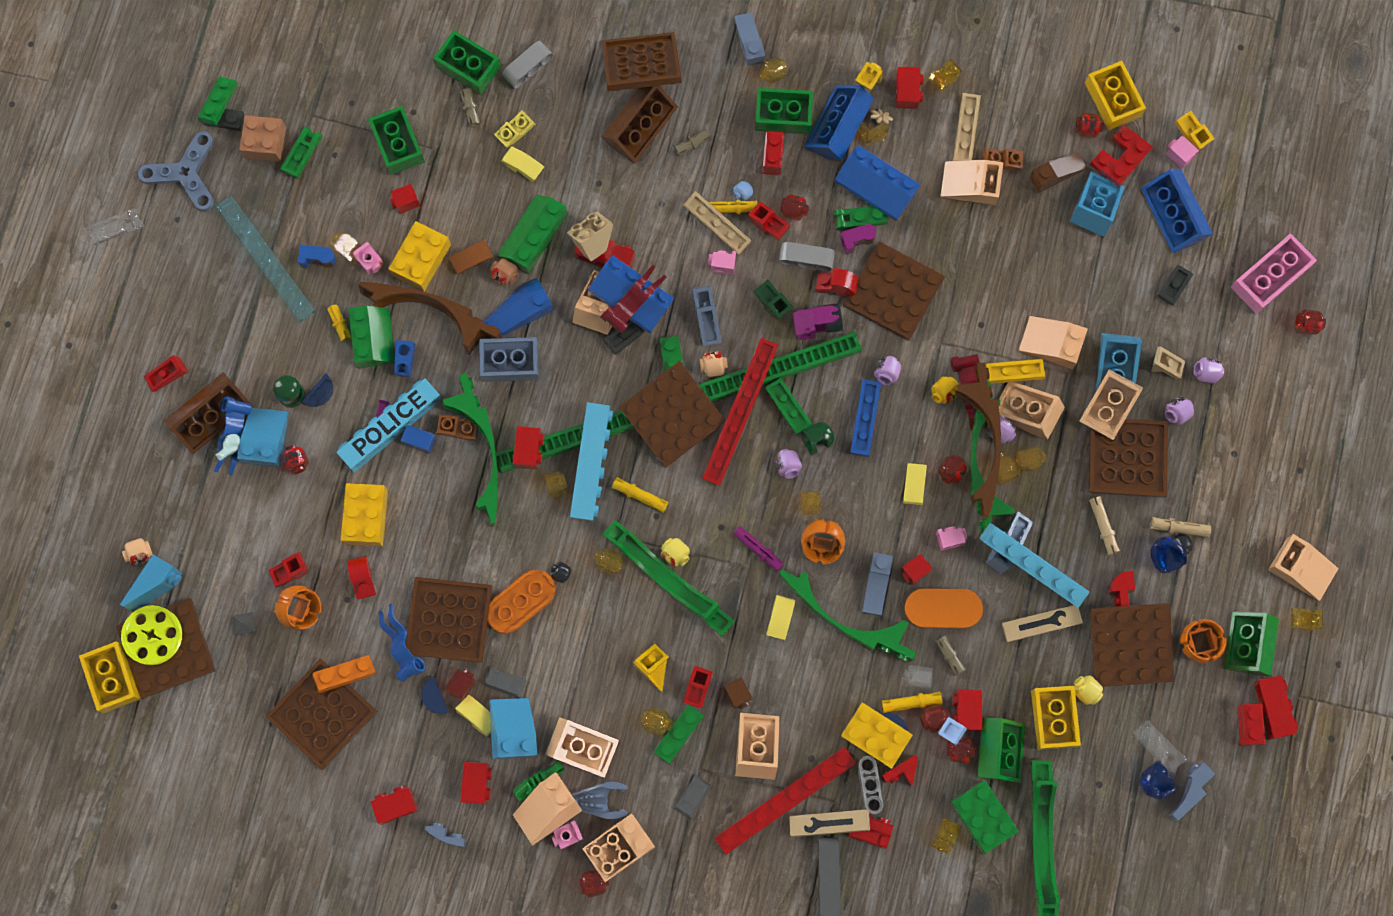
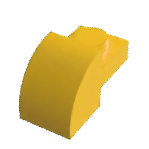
(1193, 131)

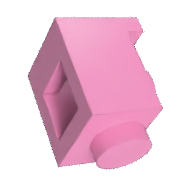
(363, 253)
(722, 262)
(951, 538)
(575, 835)

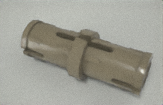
(470, 107)
(692, 142)
(950, 655)

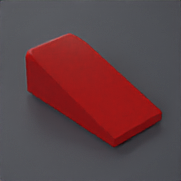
(166, 373)

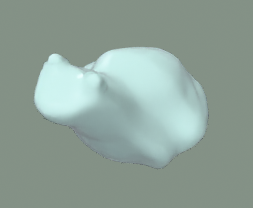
(230, 446)

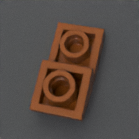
(1011, 158)
(471, 256)
(456, 428)

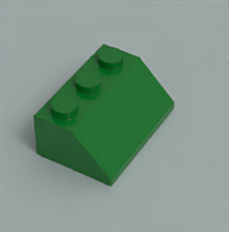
(371, 336)
(1251, 643)
(1001, 750)

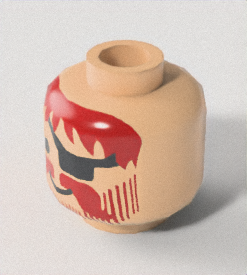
(713, 364)
(137, 552)

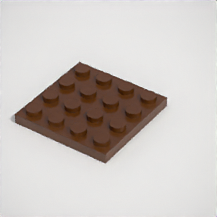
(641, 61)
(894, 291)
(672, 414)
(1132, 461)
(448, 619)
(1132, 644)
(187, 664)
(320, 721)

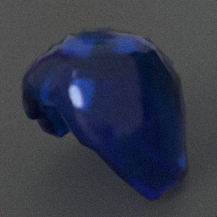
(1167, 555)
(1157, 781)

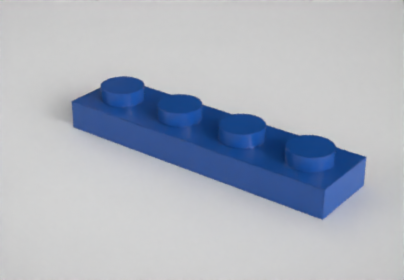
(865, 418)

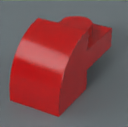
(767, 221)
(838, 281)
(289, 570)
(361, 577)
(1121, 586)
(698, 686)

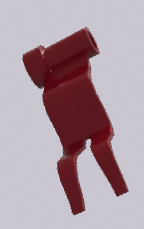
(631, 302)
(966, 375)

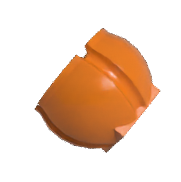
(823, 549)
(305, 610)
(1214, 637)

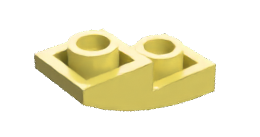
(515, 129)
(521, 162)
(915, 484)
(780, 617)
(476, 714)

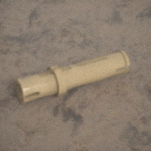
(1171, 525)
(1107, 533)

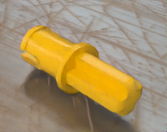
(339, 323)

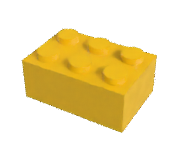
(1115, 95)
(419, 256)
(364, 514)
(109, 677)
(1055, 717)
(876, 735)

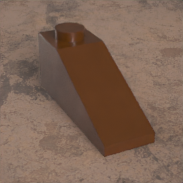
(1056, 171)

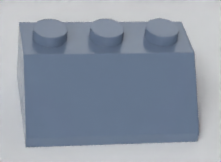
(509, 359)

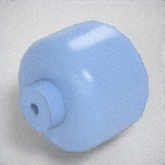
(743, 190)

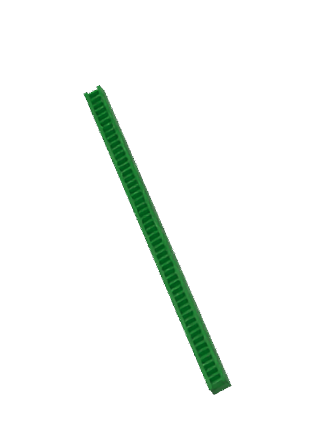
(714, 389)

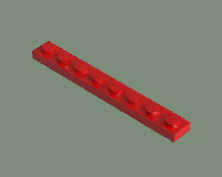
(740, 411)
(785, 800)

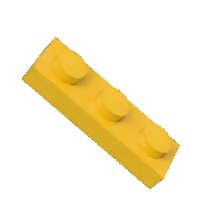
(1016, 371)

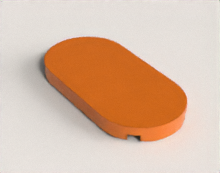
(521, 601)
(943, 608)

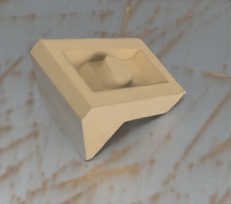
(1168, 363)

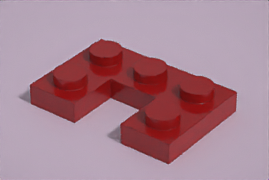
(1135, 151)

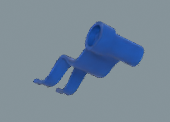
(234, 424)
(408, 664)

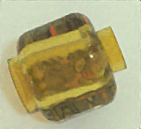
(773, 70)
(608, 561)
(656, 721)

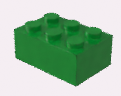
(467, 62)
(784, 110)
(396, 140)
(984, 817)

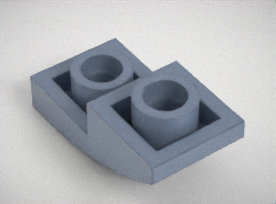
(440, 833)

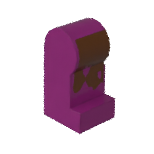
(857, 236)

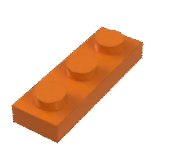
(343, 674)

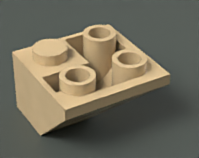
(592, 235)

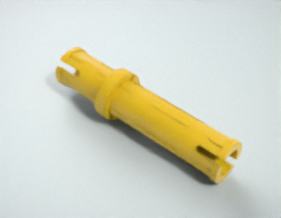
(734, 206)
(639, 494)
(920, 700)

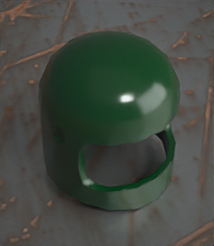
(287, 389)
(817, 434)

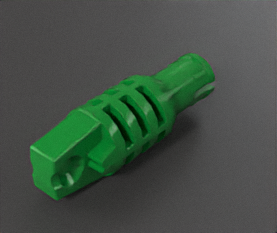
(528, 785)

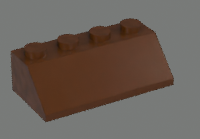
(639, 122)
(202, 415)

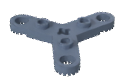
(173, 172)

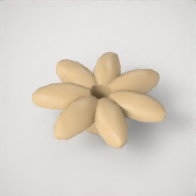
(880, 116)

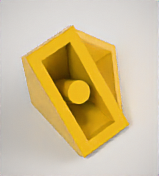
(653, 665)

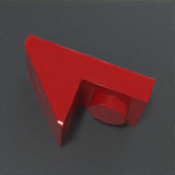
(906, 768)

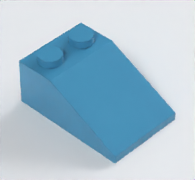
(1097, 204)
(1119, 355)
(263, 438)
(152, 582)
(512, 729)

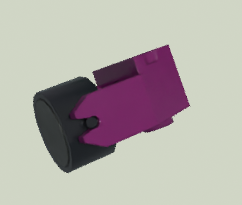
(817, 320)

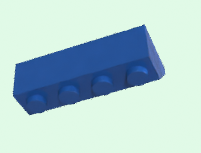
(839, 121)
(877, 182)
(1176, 210)
(616, 280)

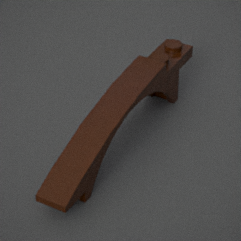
(471, 328)
(979, 396)

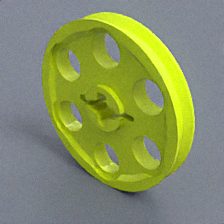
(153, 644)

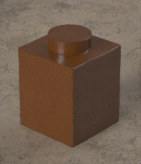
(738, 694)

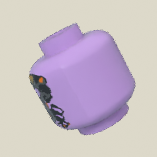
(887, 370)
(1208, 370)
(1179, 411)
(1007, 430)
(787, 463)

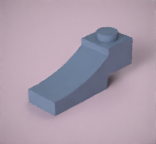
(749, 39)
(706, 315)
(1017, 529)
(877, 584)
(1198, 776)

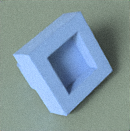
(952, 731)

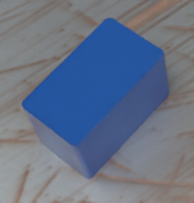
(418, 439)

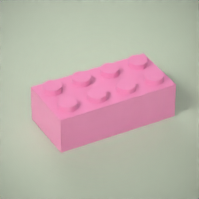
(1273, 273)

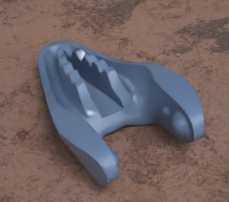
(595, 800)

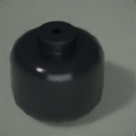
(1185, 542)
(560, 572)

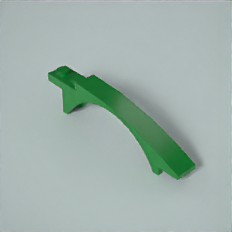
(467, 406)
(999, 508)
(684, 593)
(887, 638)
(1042, 838)

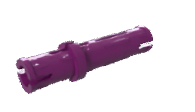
(765, 554)

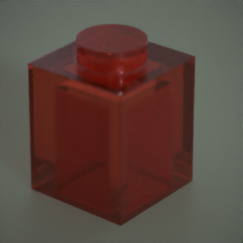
(461, 684)

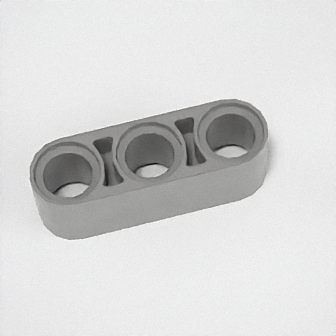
(527, 64)
(806, 256)
(870, 775)

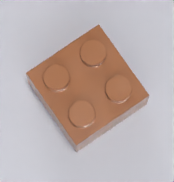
(262, 138)

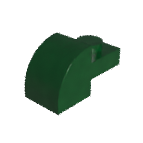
(774, 302)

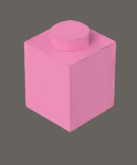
(1181, 151)

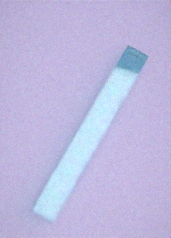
(265, 259)

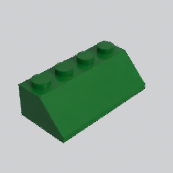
(533, 232)

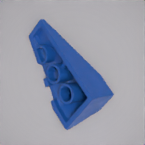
(521, 308)

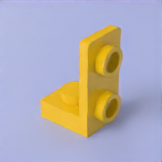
(869, 76)

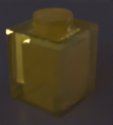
(810, 503)

